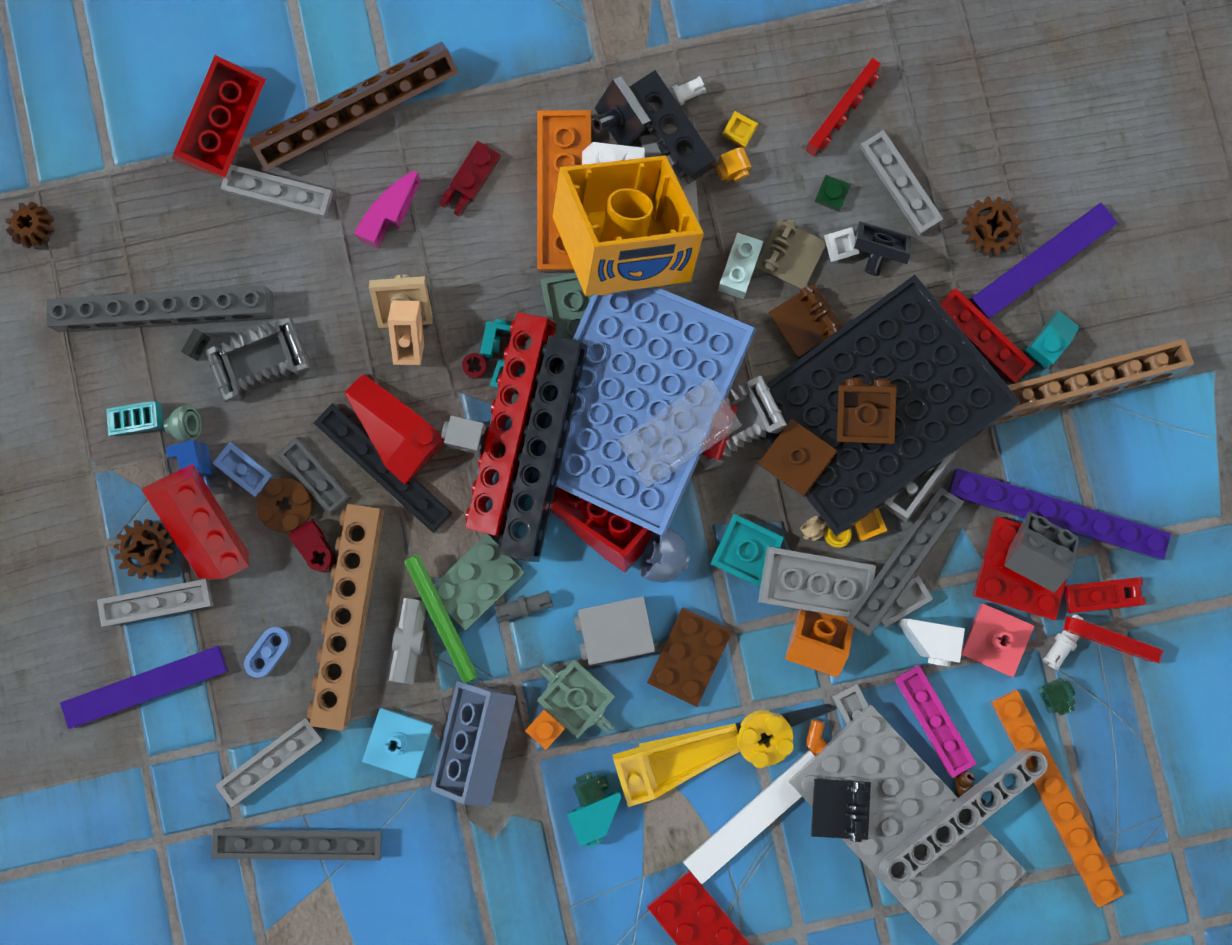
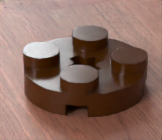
(276, 491)

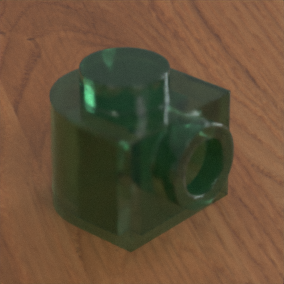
(1058, 696)
(590, 788)

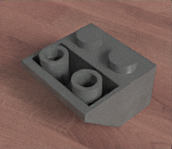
(1042, 552)

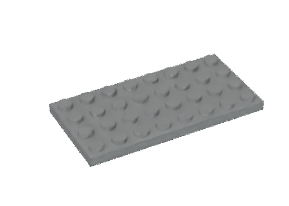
(903, 798)

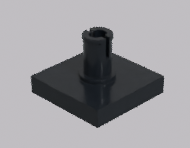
(620, 114)
(881, 245)

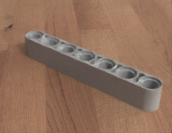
(977, 814)

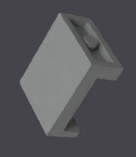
(614, 630)

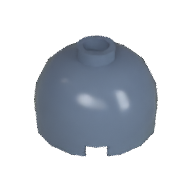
(664, 557)

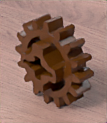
(1002, 227)
(140, 540)

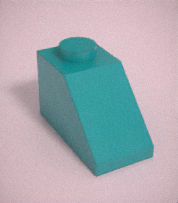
(1052, 340)
(594, 820)

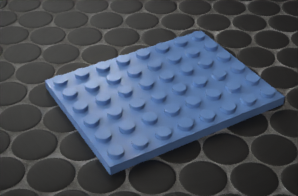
(638, 360)

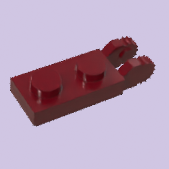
(471, 177)

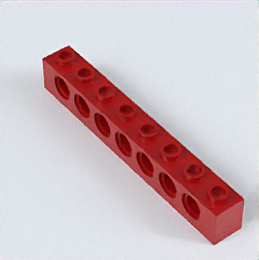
(502, 409)

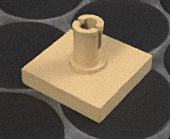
(399, 289)

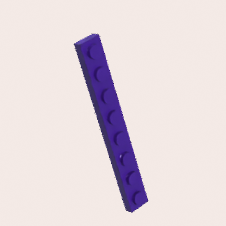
(1066, 515)

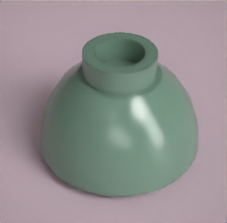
(184, 423)

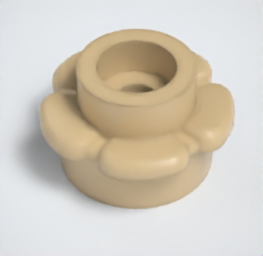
(813, 528)

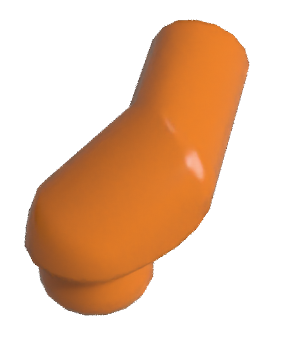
(814, 738)

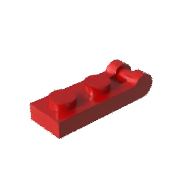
(1103, 595)

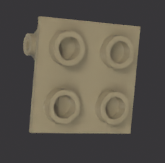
(790, 254)

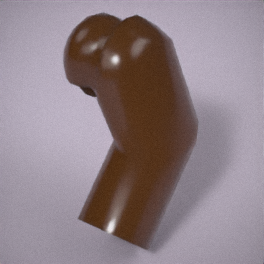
(964, 782)

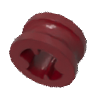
(466, 368)

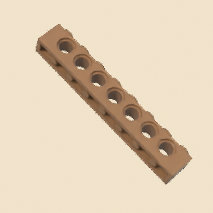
(1099, 379)
(353, 632)

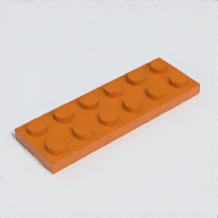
(560, 143)

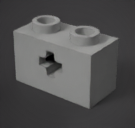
(464, 435)

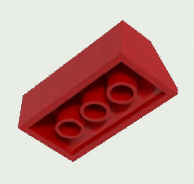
(218, 118)
(197, 524)

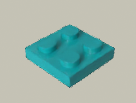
(744, 549)

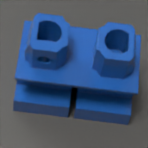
(192, 453)

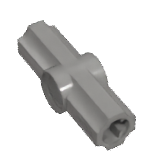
(408, 641)

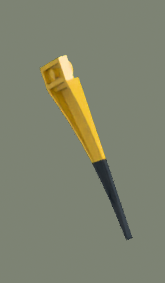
(668, 762)

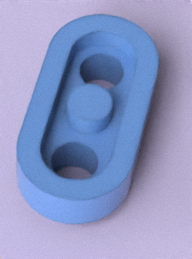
(267, 651)

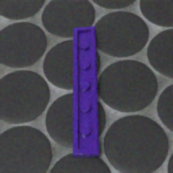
(1044, 261)
(144, 687)

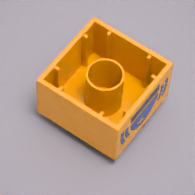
(626, 225)

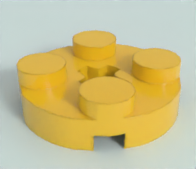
(750, 733)

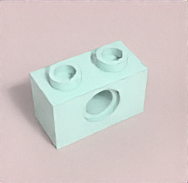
(740, 266)

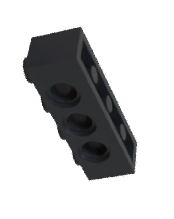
(700, 160)

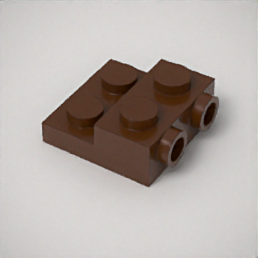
(866, 411)

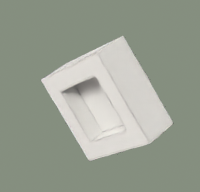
(841, 244)

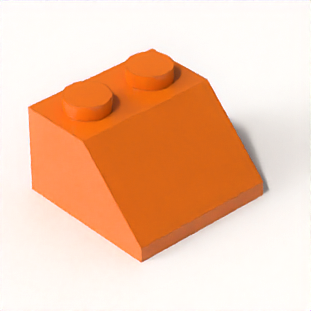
(820, 642)

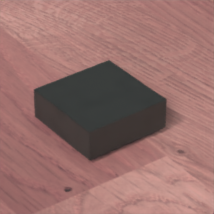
(195, 344)

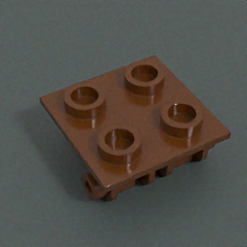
(805, 320)

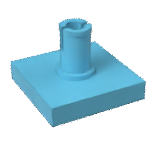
(397, 743)

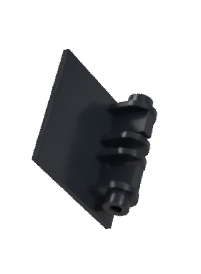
(841, 809)

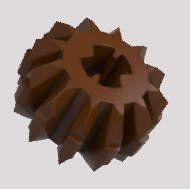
(22, 218)

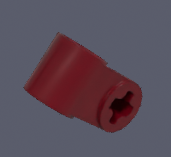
(310, 543)

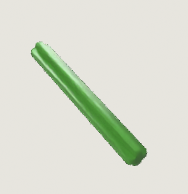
(440, 618)

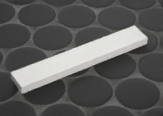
(746, 824)

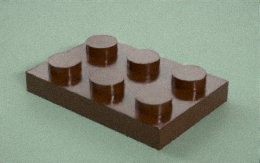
(689, 657)

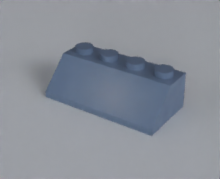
(473, 744)

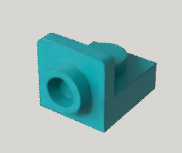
(491, 341)

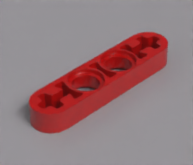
(1113, 640)

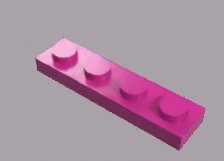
(935, 721)

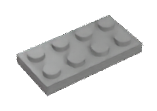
(813, 582)

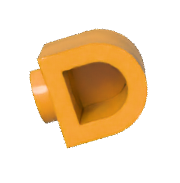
(734, 165)

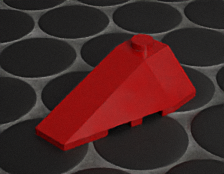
(395, 430)
(607, 533)

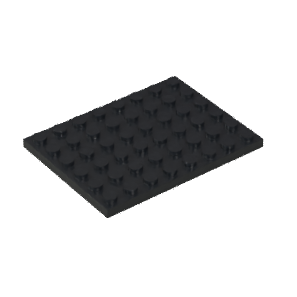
(941, 402)

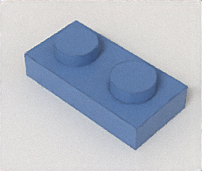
(243, 469)

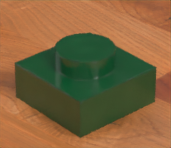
(832, 193)

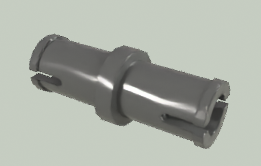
(524, 606)

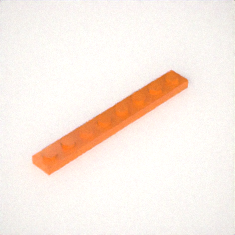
(1058, 801)

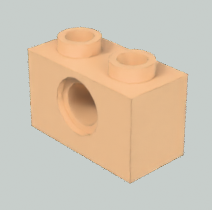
(406, 332)

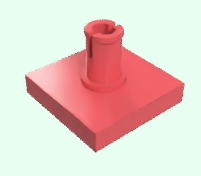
(997, 640)

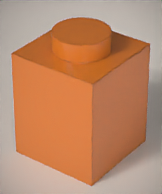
(545, 729)

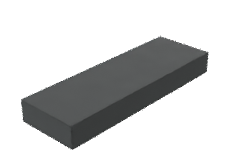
(313, 475)

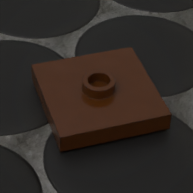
(797, 457)

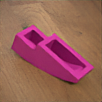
(388, 210)

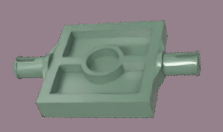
(576, 698)

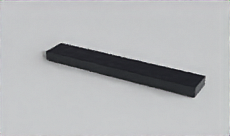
(363, 452)

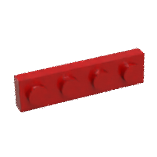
(838, 117)
(986, 337)

